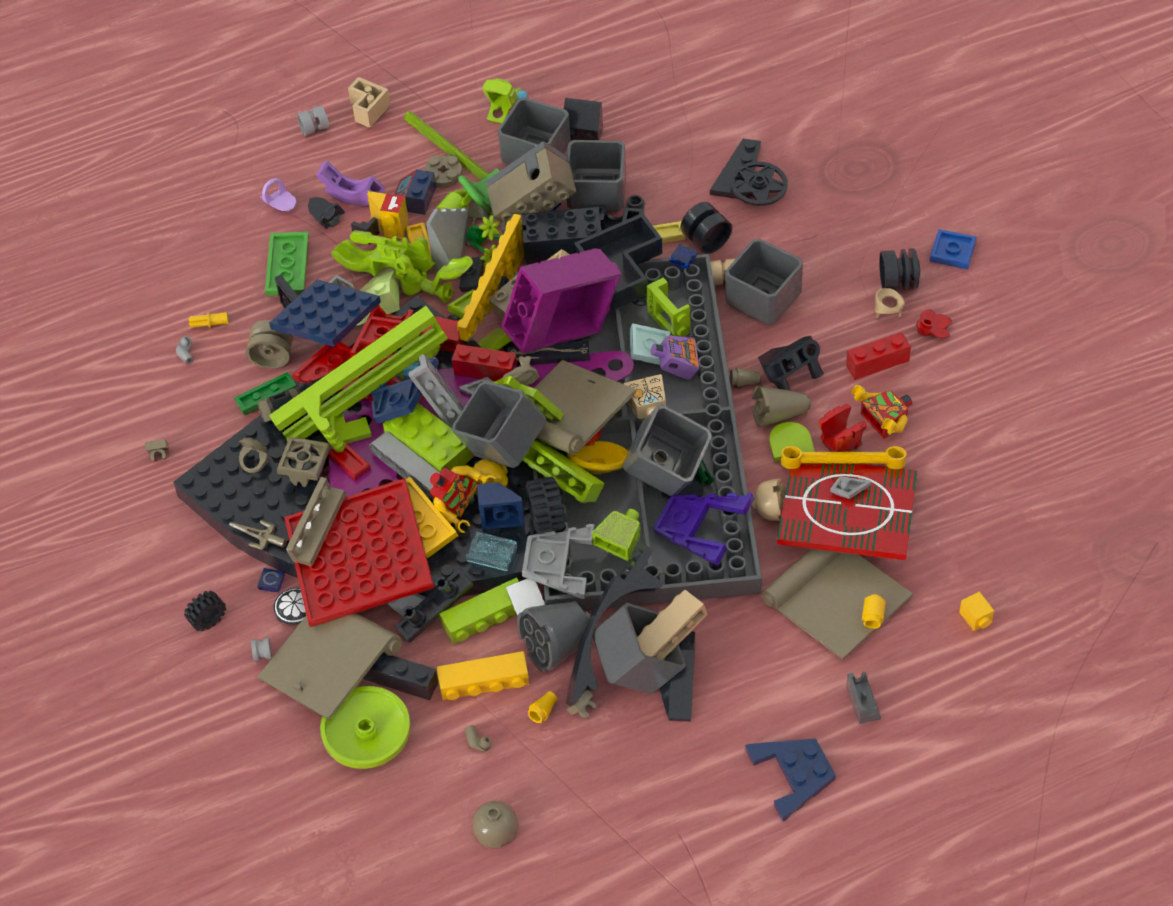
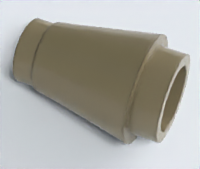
(743, 377)

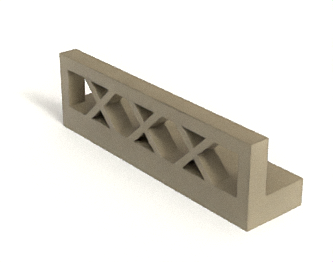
(315, 523)

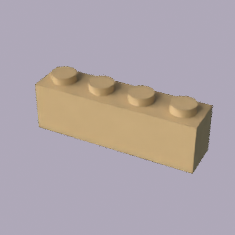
(672, 625)

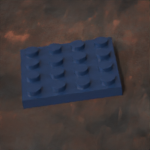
(325, 312)

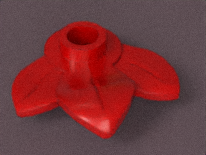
(933, 324)

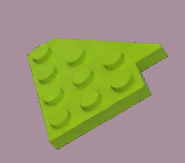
(543, 404)

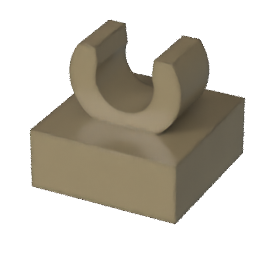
(155, 447)
(580, 706)

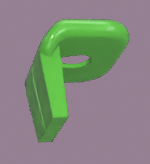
(479, 190)

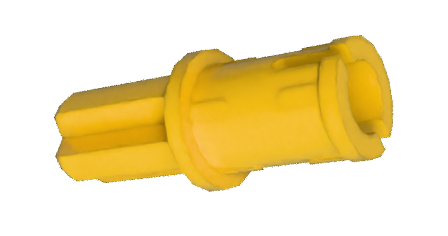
(209, 320)

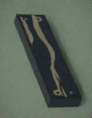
(556, 353)

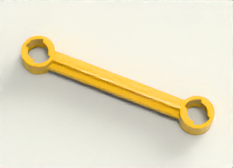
(843, 457)

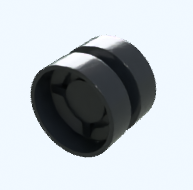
(706, 227)

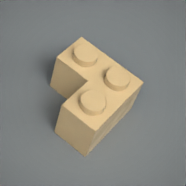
(368, 101)

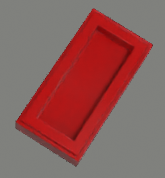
(350, 462)

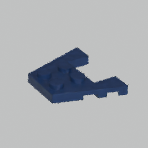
(397, 398)
(802, 765)

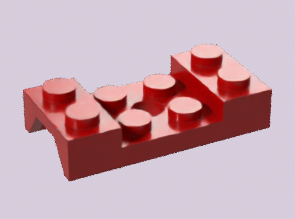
(376, 324)

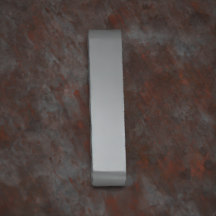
(404, 461)

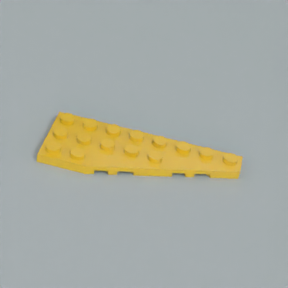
(504, 262)

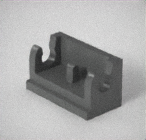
(862, 698)

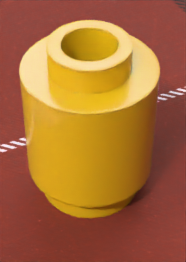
(873, 611)

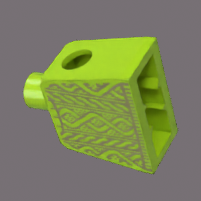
(618, 534)

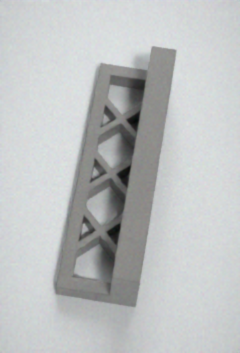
(436, 391)

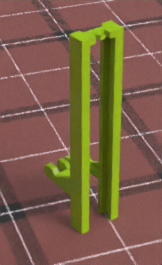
(324, 416)

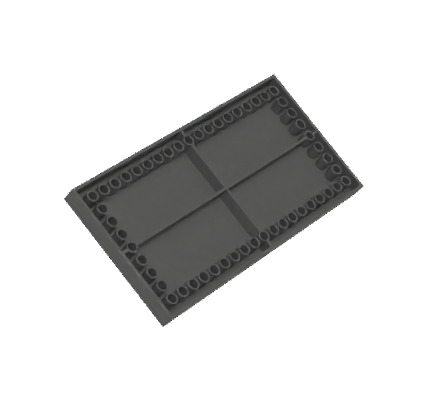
(702, 399)

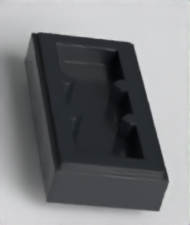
(471, 277)

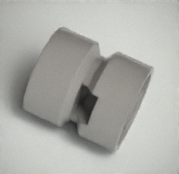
(306, 121)

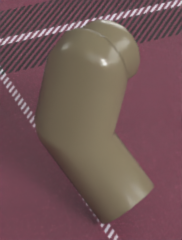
(482, 744)

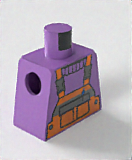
(677, 356)

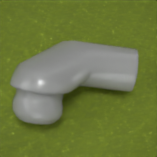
(183, 350)

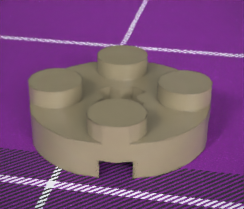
(448, 163)

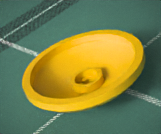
(600, 458)

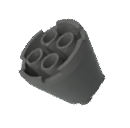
(552, 632)

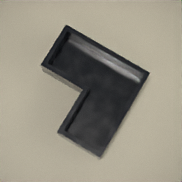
(627, 246)

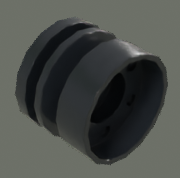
(901, 269)

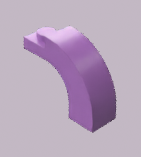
(347, 189)

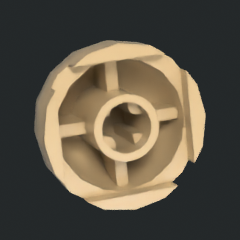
(770, 499)

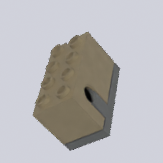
(531, 183)

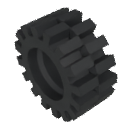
(205, 610)

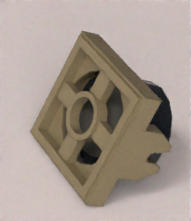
(304, 464)

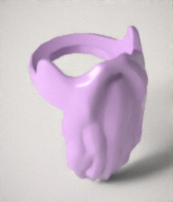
(280, 199)

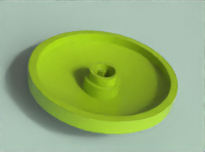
(367, 728)

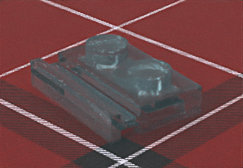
(491, 551)

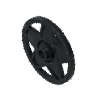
(759, 183)

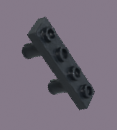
(438, 601)

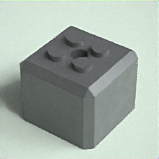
(531, 124)
(597, 173)
(763, 281)
(499, 424)
(677, 440)
(622, 656)

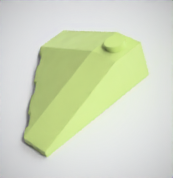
(387, 288)

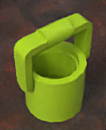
(456, 200)

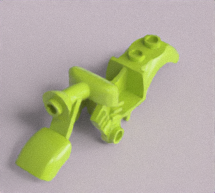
(407, 259)

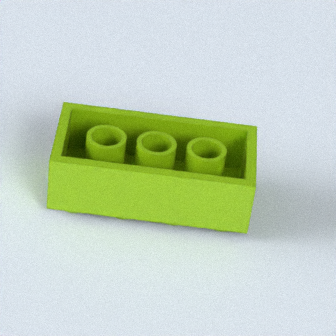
(429, 439)

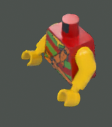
(883, 410)
(454, 490)

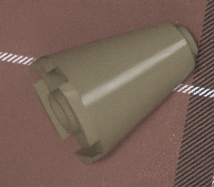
(778, 405)

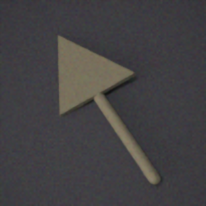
(475, 212)

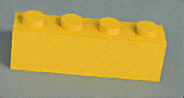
(483, 675)

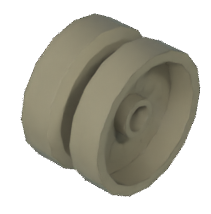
(268, 347)

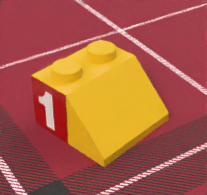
(390, 213)

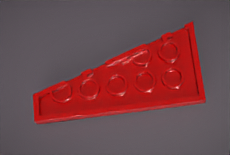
(326, 361)

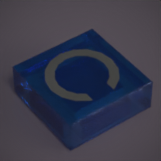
(271, 580)

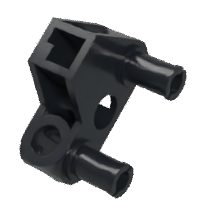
(779, 360)

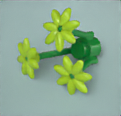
(478, 235)

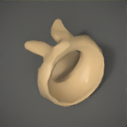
(880, 308)

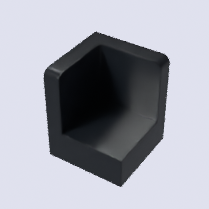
(371, 226)

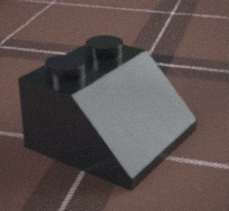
(584, 119)

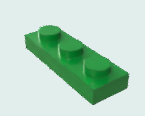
(248, 400)

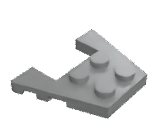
(548, 555)

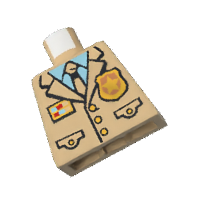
(647, 396)

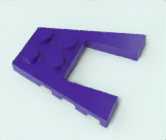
(686, 512)

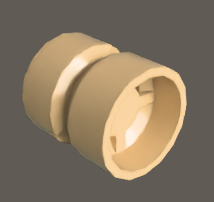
(718, 270)

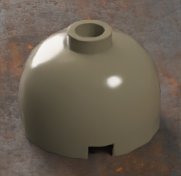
(495, 824)

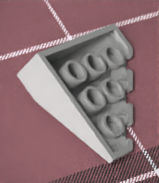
(447, 235)

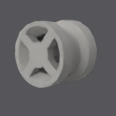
(261, 649)

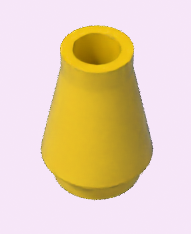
(542, 707)

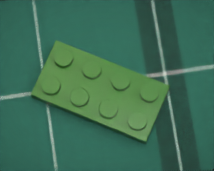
(289, 258)

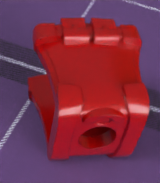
(834, 431)

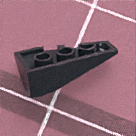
(678, 690)

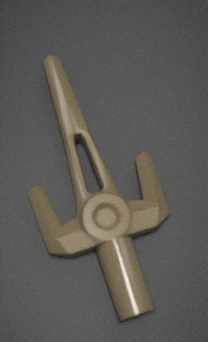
(264, 536)

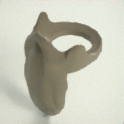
(525, 373)
(253, 445)

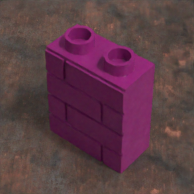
(560, 300)

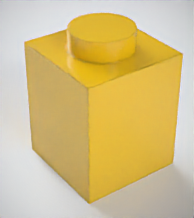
(976, 611)

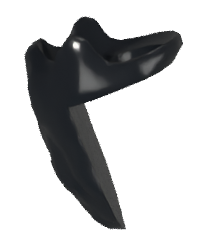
(325, 212)

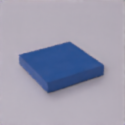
(953, 249)

